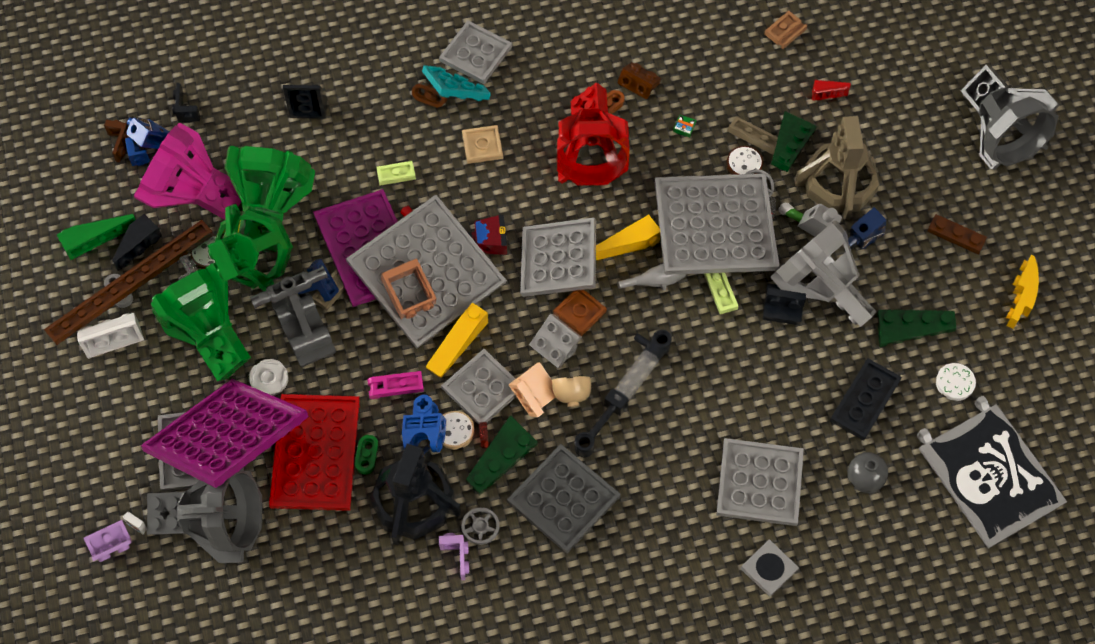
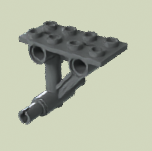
(299, 315)

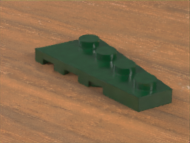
(792, 139)
(903, 325)
(502, 454)

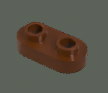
(429, 96)

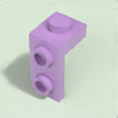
(454, 542)

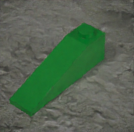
(88, 236)

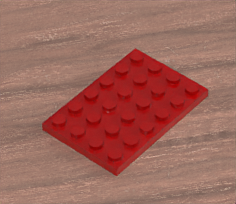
(318, 456)

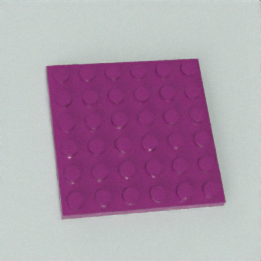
(224, 432)

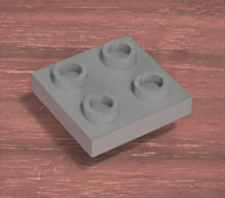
(555, 341)

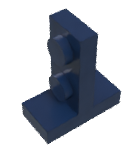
(326, 286)

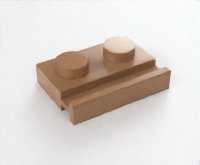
(785, 29)

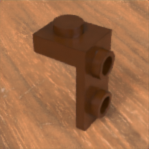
(117, 129)

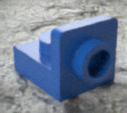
(135, 155)

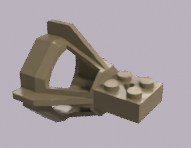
(847, 155)

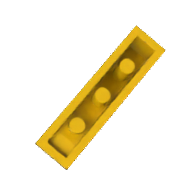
(632, 238)
(458, 339)

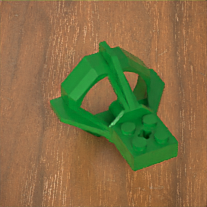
(260, 179)
(238, 254)
(198, 314)

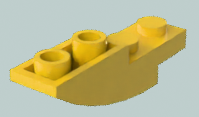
(1025, 291)

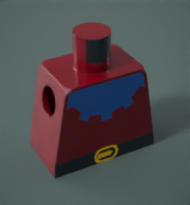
(490, 235)

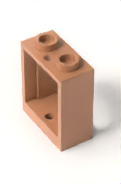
(404, 270)

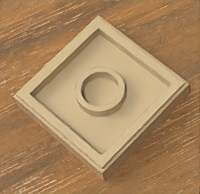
(482, 144)

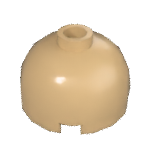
(572, 389)

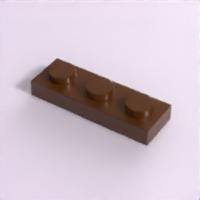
(957, 234)

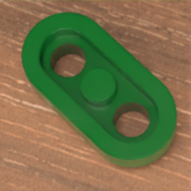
(366, 455)

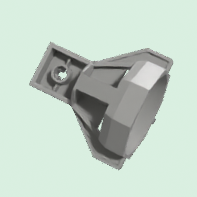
(832, 277)

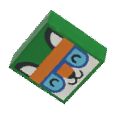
(684, 126)

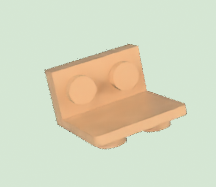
(533, 389)

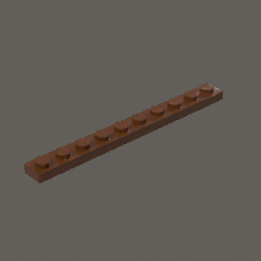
(128, 282)

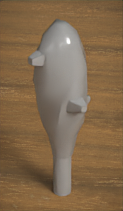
(653, 277)

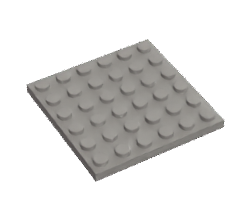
(716, 224)
(449, 259)

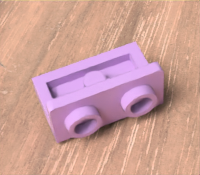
(108, 540)

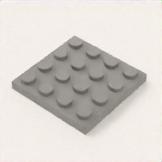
(558, 257)
(760, 482)

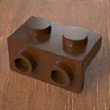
(638, 80)

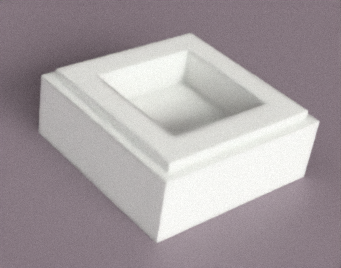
(135, 522)

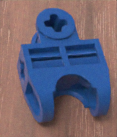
(424, 424)

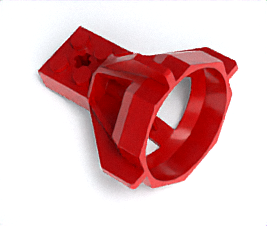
(592, 126)

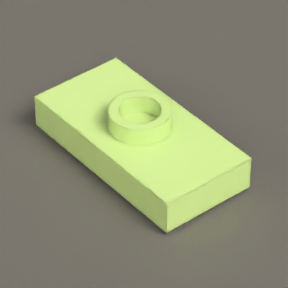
(396, 173)

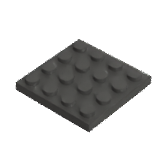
(563, 498)

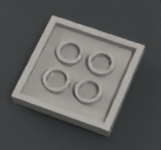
(475, 52)
(481, 387)

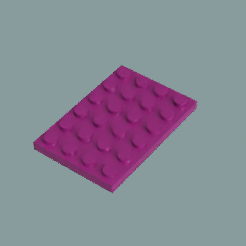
(350, 227)

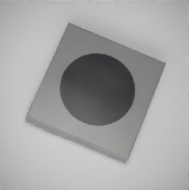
(769, 568)

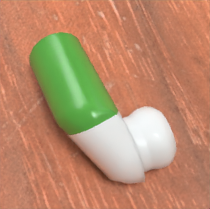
(790, 211)

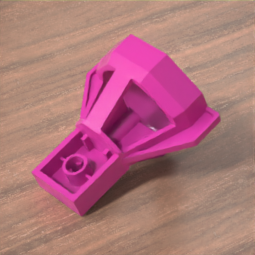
(196, 184)

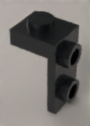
(184, 113)

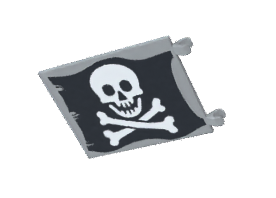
(991, 474)

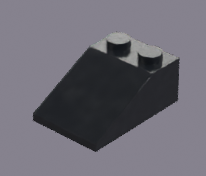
(305, 101)

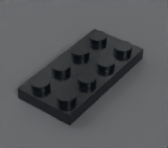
(865, 399)

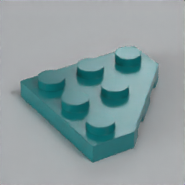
(456, 85)

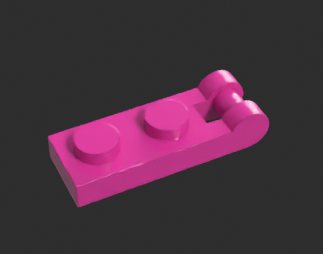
(395, 384)

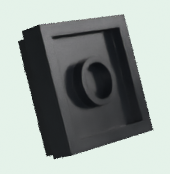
(783, 305)

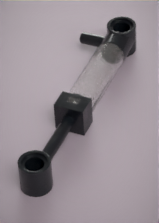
(618, 398)

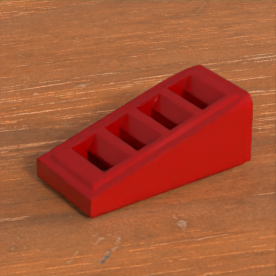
(829, 89)

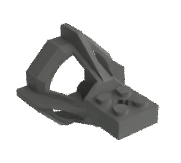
(1004, 107)
(202, 515)

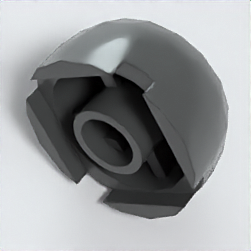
(868, 472)

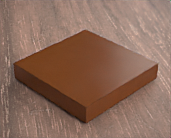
(580, 311)

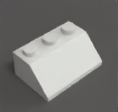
(110, 335)

